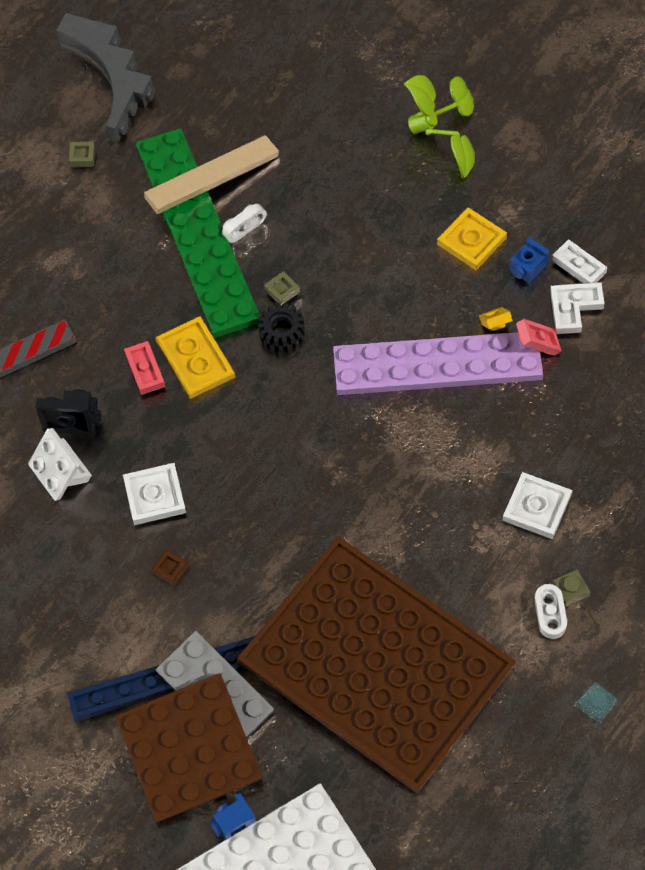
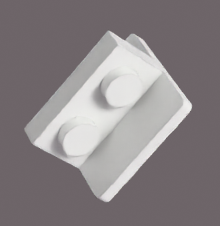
(57, 465)

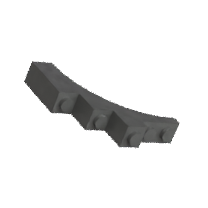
(102, 46)

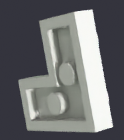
(570, 300)

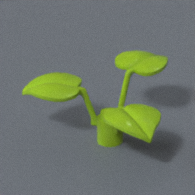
(426, 119)

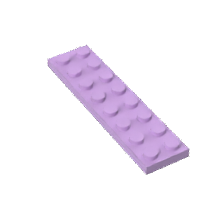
(434, 363)

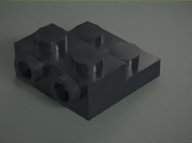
(72, 415)

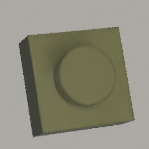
(82, 154)
(282, 288)
(572, 587)

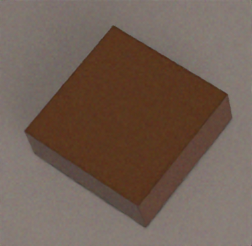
(169, 567)

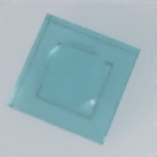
(597, 702)

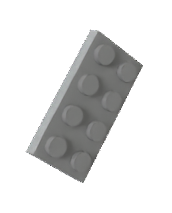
(199, 660)

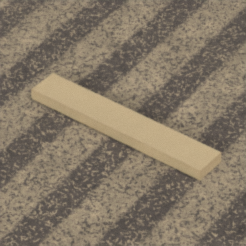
(211, 174)

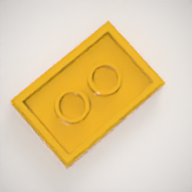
(195, 357)

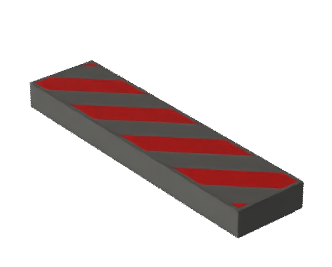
(35, 347)

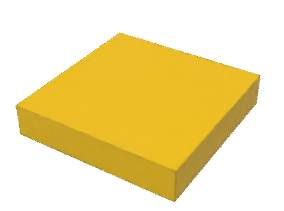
(472, 238)

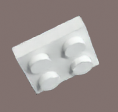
(154, 493)
(537, 505)

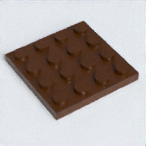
(188, 748)

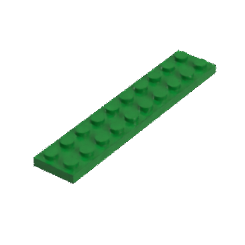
(200, 240)

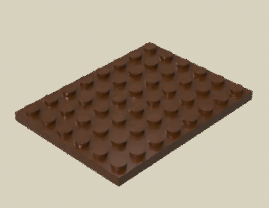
(377, 663)

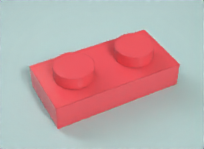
(538, 337)
(144, 367)

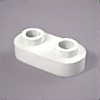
(245, 222)
(552, 612)

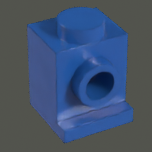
(529, 260)
(232, 818)

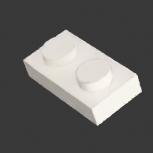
(579, 263)

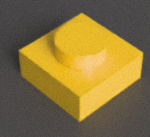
(496, 318)

